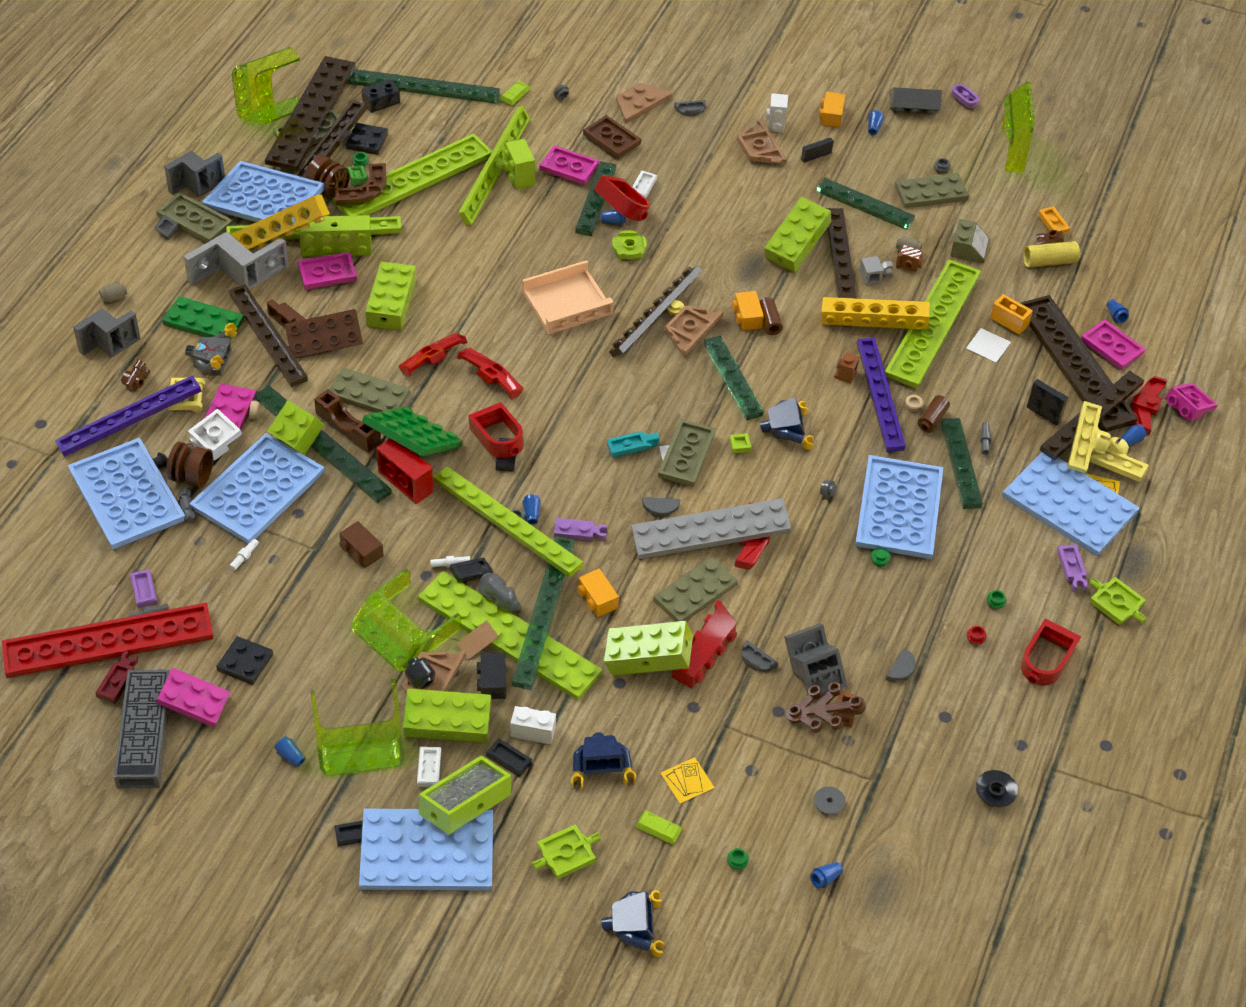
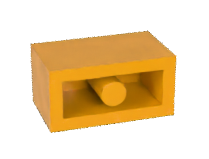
(832, 109)
(748, 310)
(1011, 314)
(597, 592)

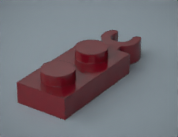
(116, 678)

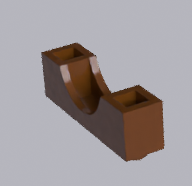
(333, 411)

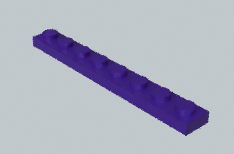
(881, 395)
(128, 415)

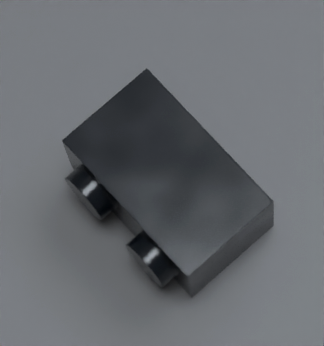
(492, 675)

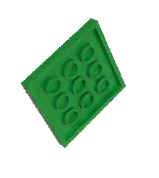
(413, 431)

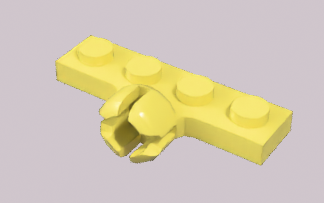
(1087, 438)
(1117, 460)

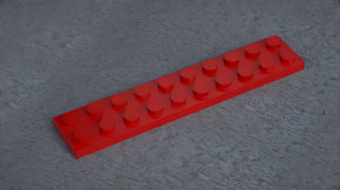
(106, 640)

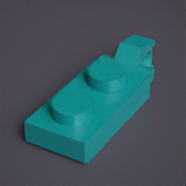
(632, 443)

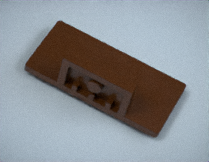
(324, 333)

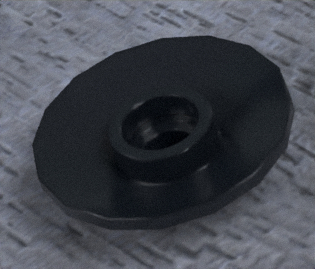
(996, 781)

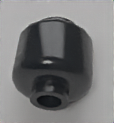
(420, 673)

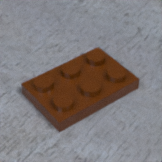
(612, 136)

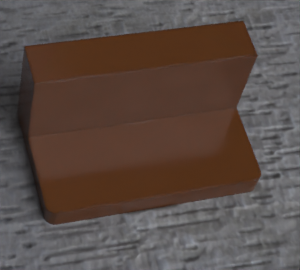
(282, 313)

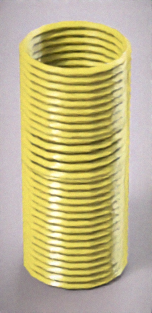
(1053, 254)

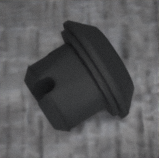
(160, 460)

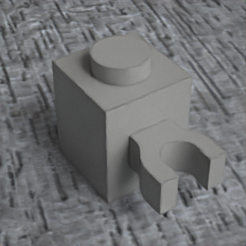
(873, 271)

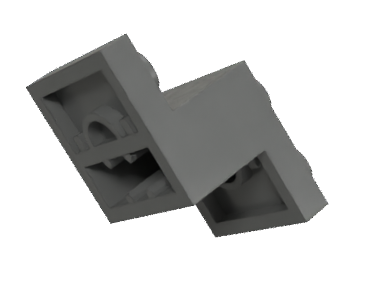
(194, 173)
(107, 332)
(815, 658)

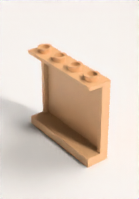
(566, 297)

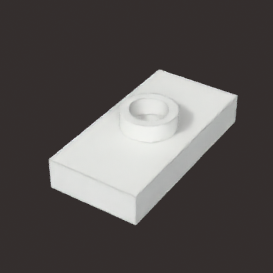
(644, 183)
(429, 766)

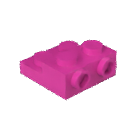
(1190, 401)

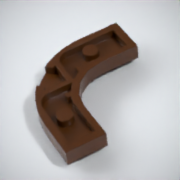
(367, 191)

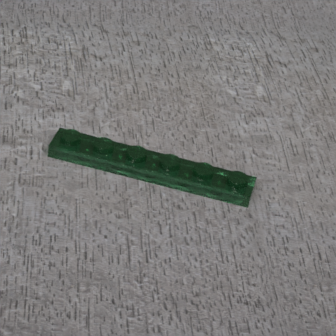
(594, 202)
(866, 203)
(733, 378)
(961, 463)

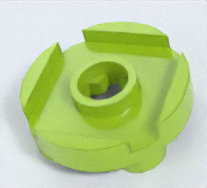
(635, 251)

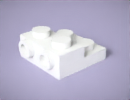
(214, 433)

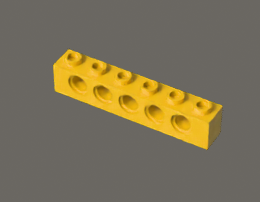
(315, 206)
(875, 313)

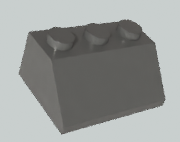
(915, 100)

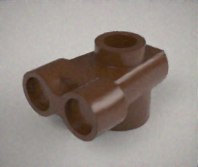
(1051, 237)
(135, 379)

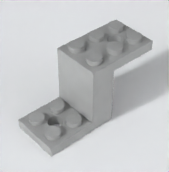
(236, 261)

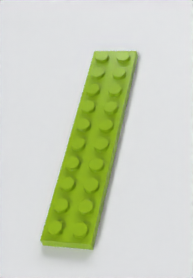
(423, 173)
(920, 345)
(558, 663)

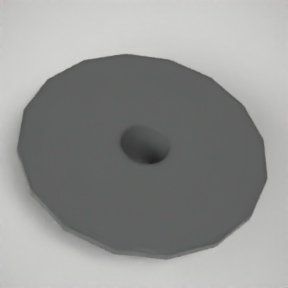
(829, 800)

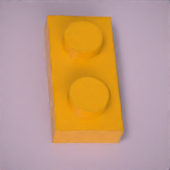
(1053, 220)

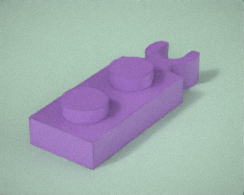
(579, 530)
(1072, 566)

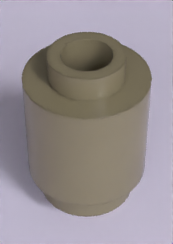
(909, 242)
(113, 292)

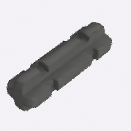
(185, 499)

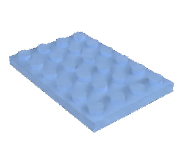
(259, 192)
(257, 488)
(126, 493)
(1070, 503)
(899, 507)
(413, 854)

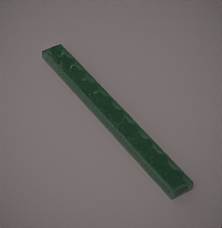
(427, 86)
(332, 452)
(540, 622)

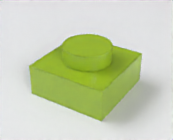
(740, 443)

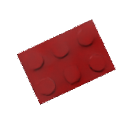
(405, 470)

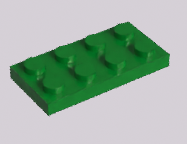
(200, 318)

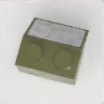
(970, 242)

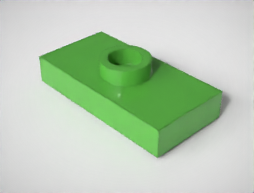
(358, 175)

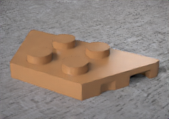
(640, 100)
(760, 145)
(691, 326)
(445, 669)

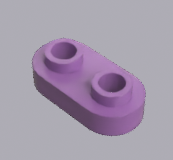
(965, 96)

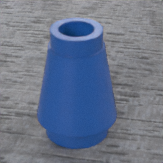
(875, 121)
(613, 217)
(1118, 312)
(1134, 435)
(531, 507)
(288, 750)
(825, 874)

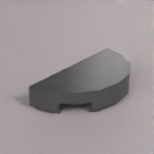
(690, 108)
(660, 506)
(757, 659)
(903, 667)

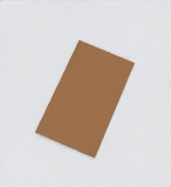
(477, 639)

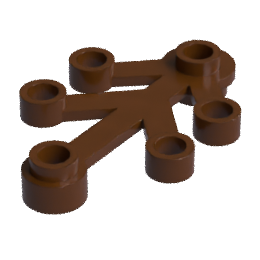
(822, 708)

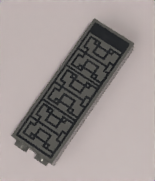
(142, 731)

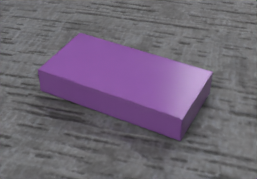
(143, 588)

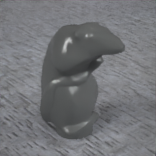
(495, 588)

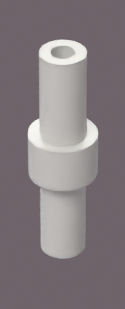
(244, 554)
(448, 561)

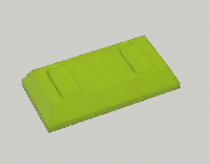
(515, 93)
(658, 827)

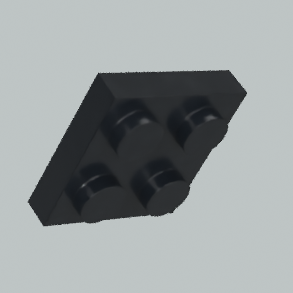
(367, 138)
(1047, 402)
(244, 660)

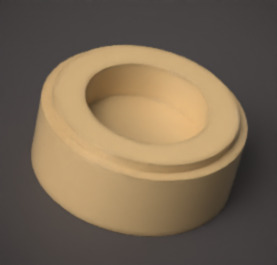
(913, 403)
(254, 409)

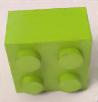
(519, 164)
(296, 427)

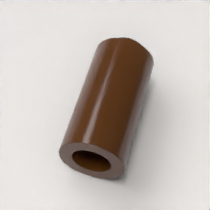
(771, 320)
(933, 413)

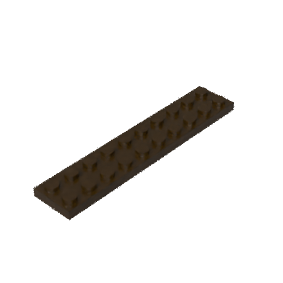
(310, 113)
(1075, 359)

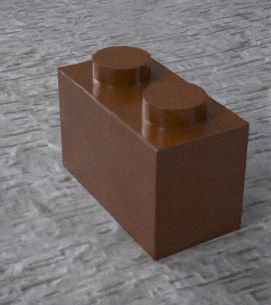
(361, 544)

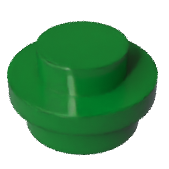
(360, 159)
(880, 557)
(996, 599)
(737, 859)

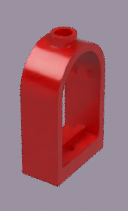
(623, 197)
(490, 416)
(1058, 636)

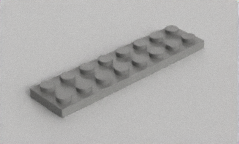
(711, 528)

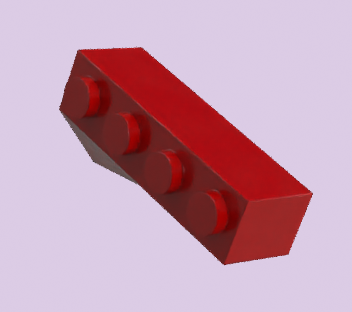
(708, 645)

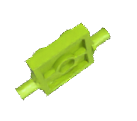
(1117, 601)
(566, 851)

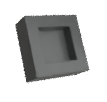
(166, 226)

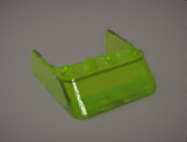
(254, 88)
(1019, 123)
(392, 632)
(359, 746)

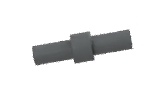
(985, 438)
(149, 610)

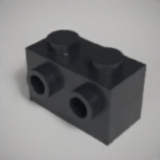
(380, 96)

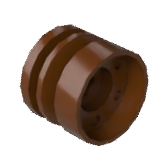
(328, 172)
(189, 464)

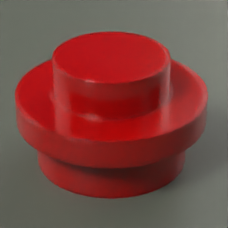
(976, 635)

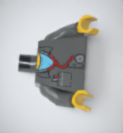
(212, 352)

